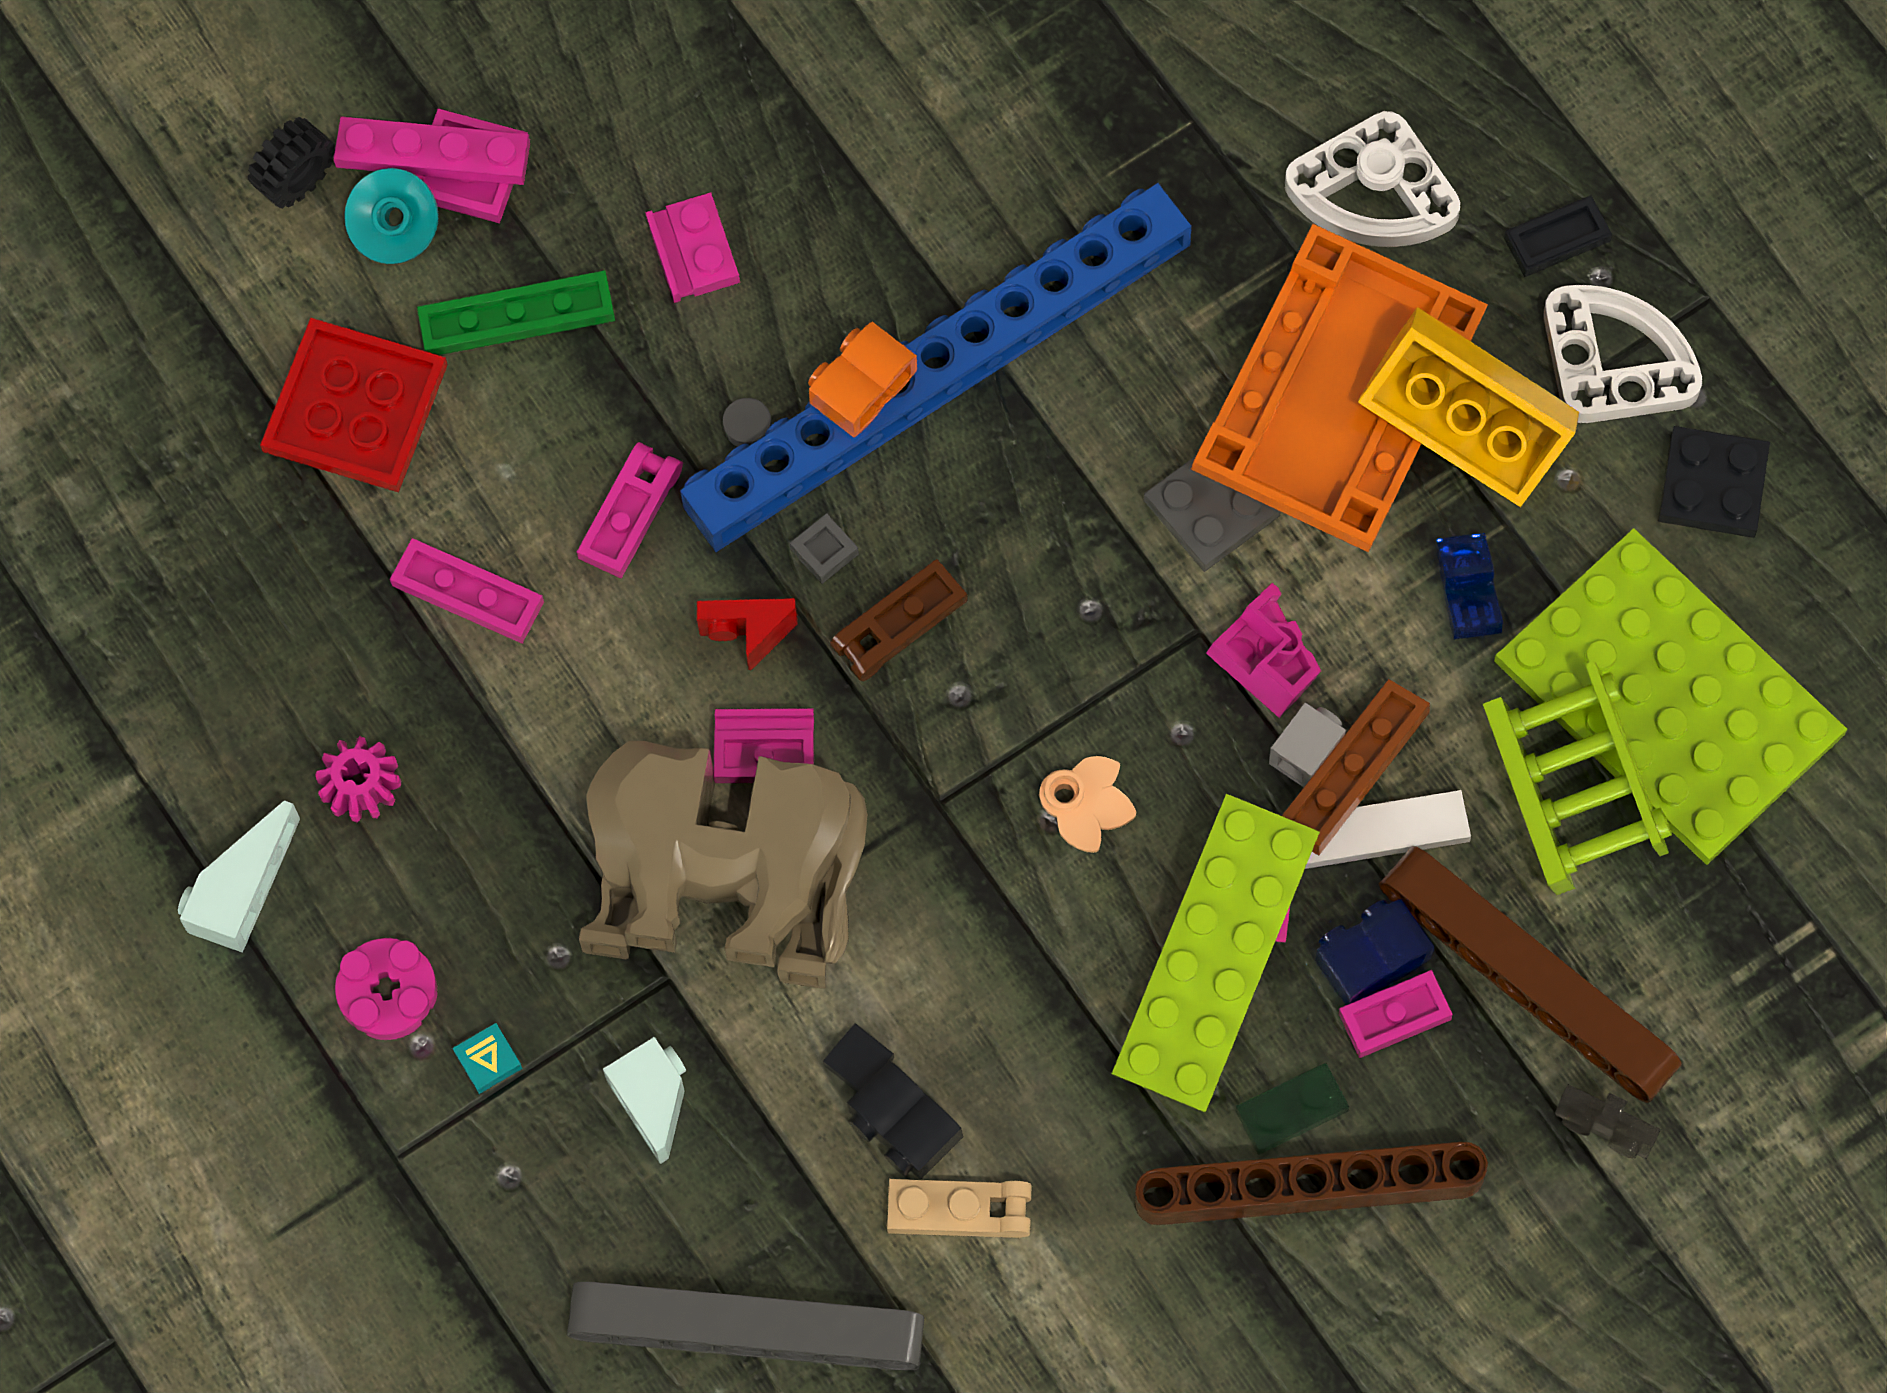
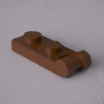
(899, 619)

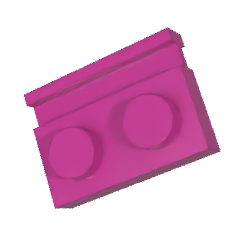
(692, 247)
(752, 733)

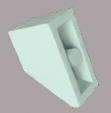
(650, 1092)

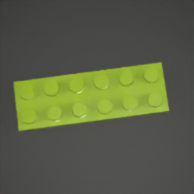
(1215, 953)

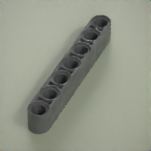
(746, 1326)

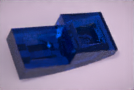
(1469, 586)

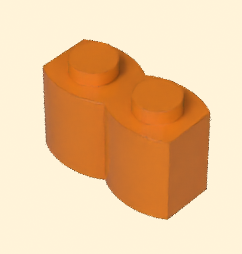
(861, 378)

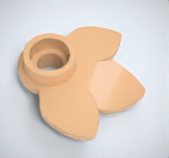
(1094, 803)

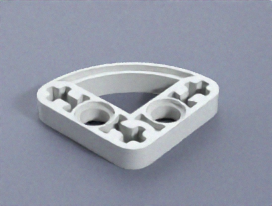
(1367, 230)
(1589, 375)

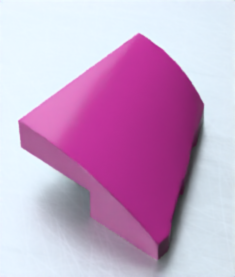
(1266, 653)

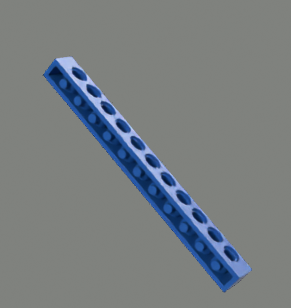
(968, 363)

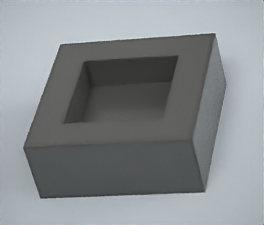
(824, 548)

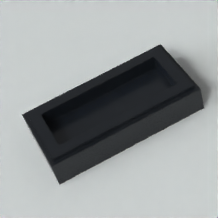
(1557, 236)

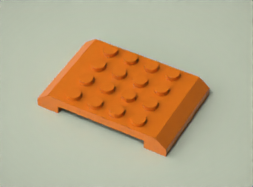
(1294, 413)

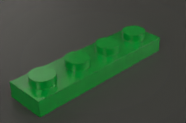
(516, 313)

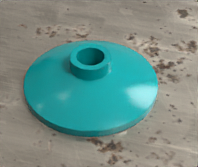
(369, 212)

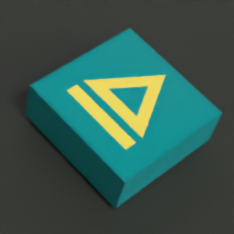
(487, 1058)

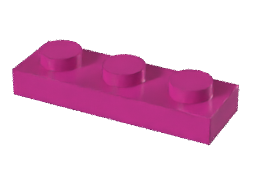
(467, 590)

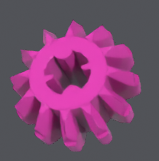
(372, 766)

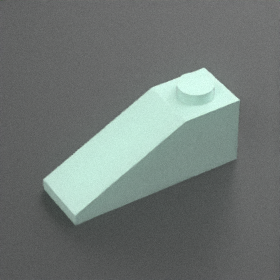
(236, 884)

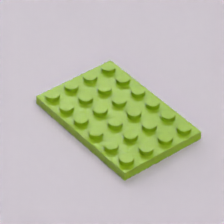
(1700, 700)

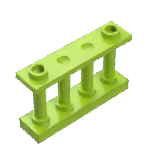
(1545, 815)

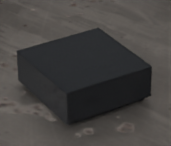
(857, 1058)

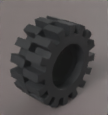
(291, 162)

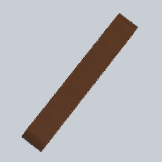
(1531, 975)
(1332, 1170)

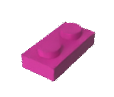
(1395, 1014)

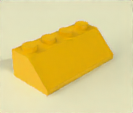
(1469, 407)

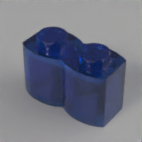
(1373, 952)

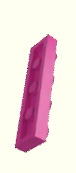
(432, 150)

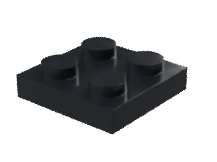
(1714, 481)

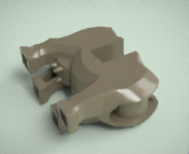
(787, 866)

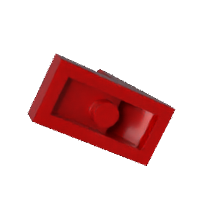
(761, 620)

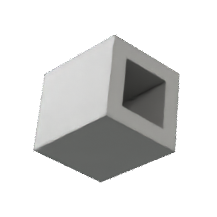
(1306, 743)

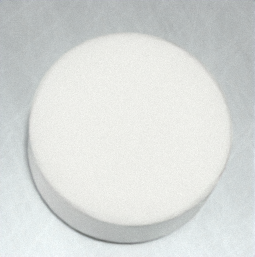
(1380, 165)

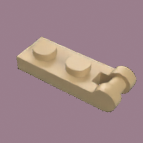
(957, 1208)

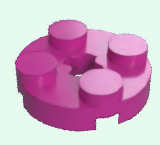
(362, 972)

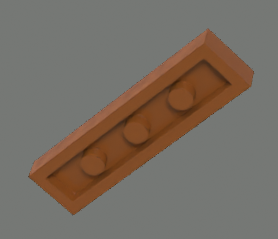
(1358, 762)

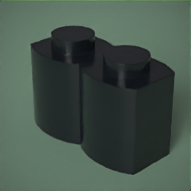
(904, 1121)

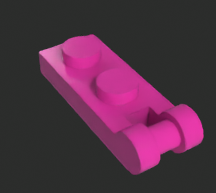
(628, 510)

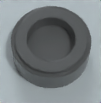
(746, 421)

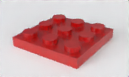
(354, 404)

